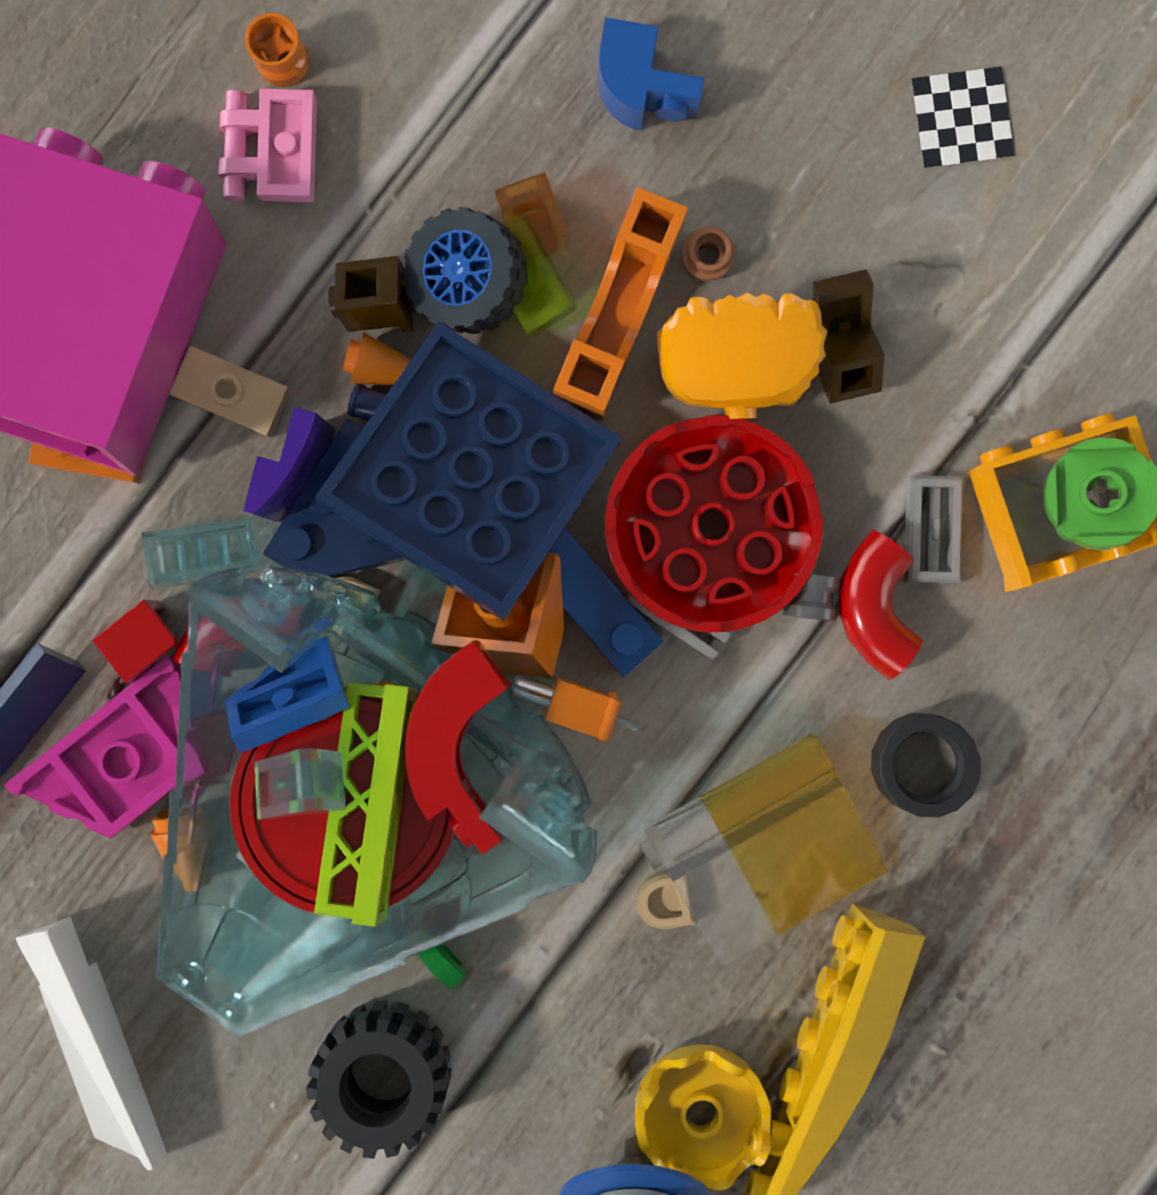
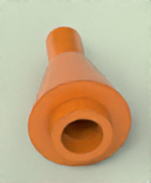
(373, 362)

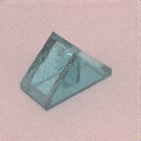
(299, 783)

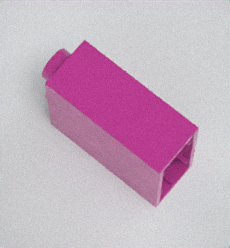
(96, 295)

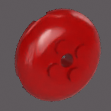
(767, 515)

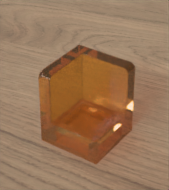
(537, 203)

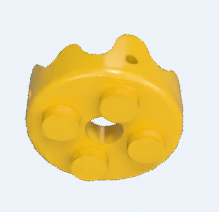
(711, 1151)

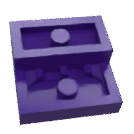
(278, 484)

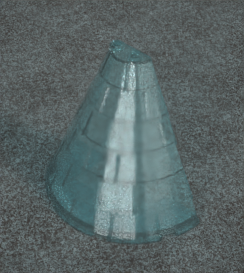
(236, 943)

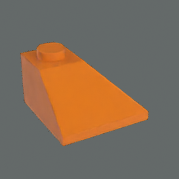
(527, 638)

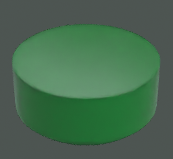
(444, 965)

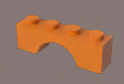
(621, 303)

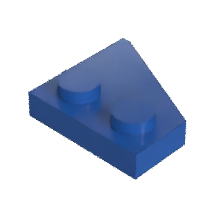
(287, 700)

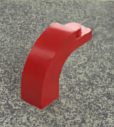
(436, 738)

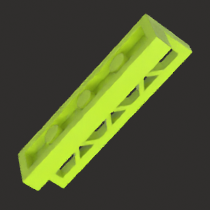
(382, 810)

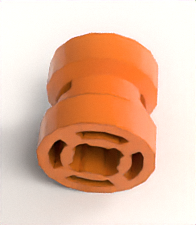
(270, 39)

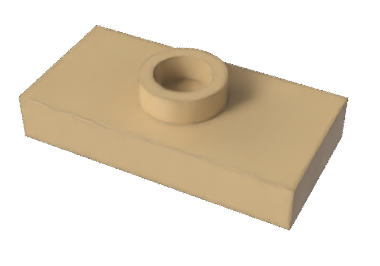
(230, 391)

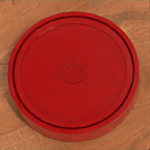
(289, 850)

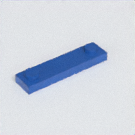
(602, 609)

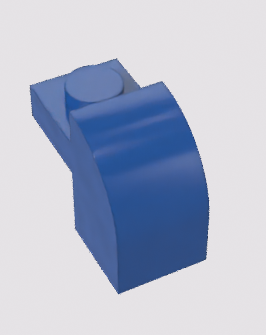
(632, 86)

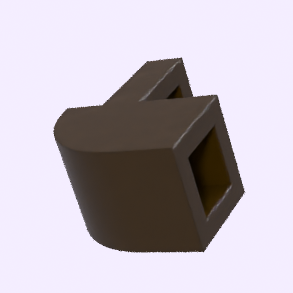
(851, 347)

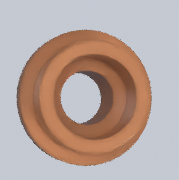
(712, 238)

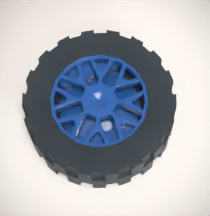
(465, 271)

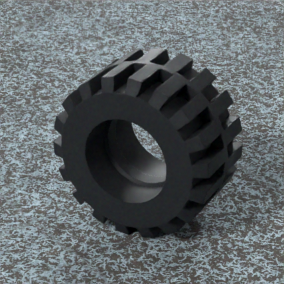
(372, 1121)

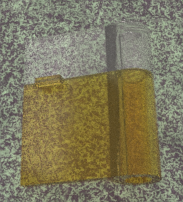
(765, 849)

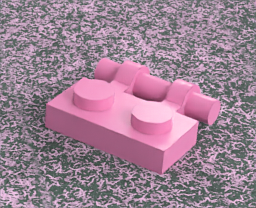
(284, 145)

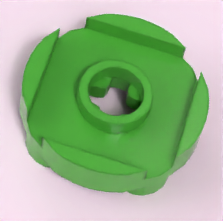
(1123, 470)

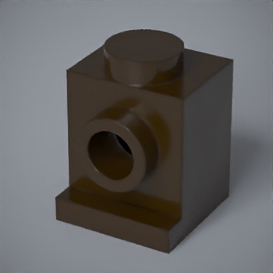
(371, 295)

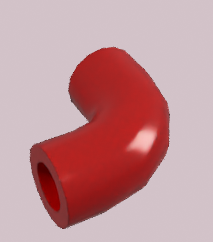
(868, 609)

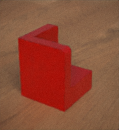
(136, 640)

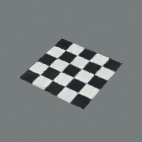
(962, 117)

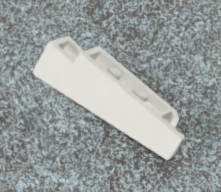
(92, 1042)

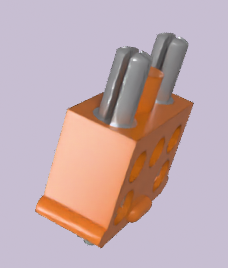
(575, 705)

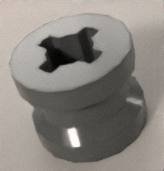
(815, 599)

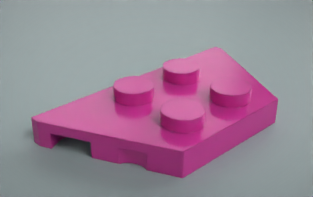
(115, 759)

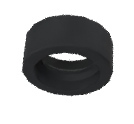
(963, 782)

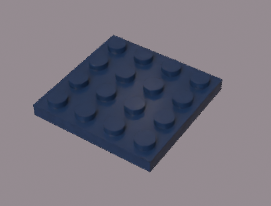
(469, 470)

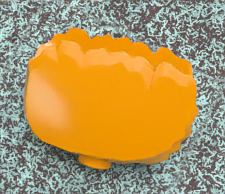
(741, 352)

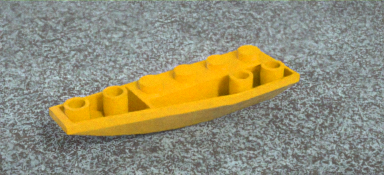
(838, 1045)

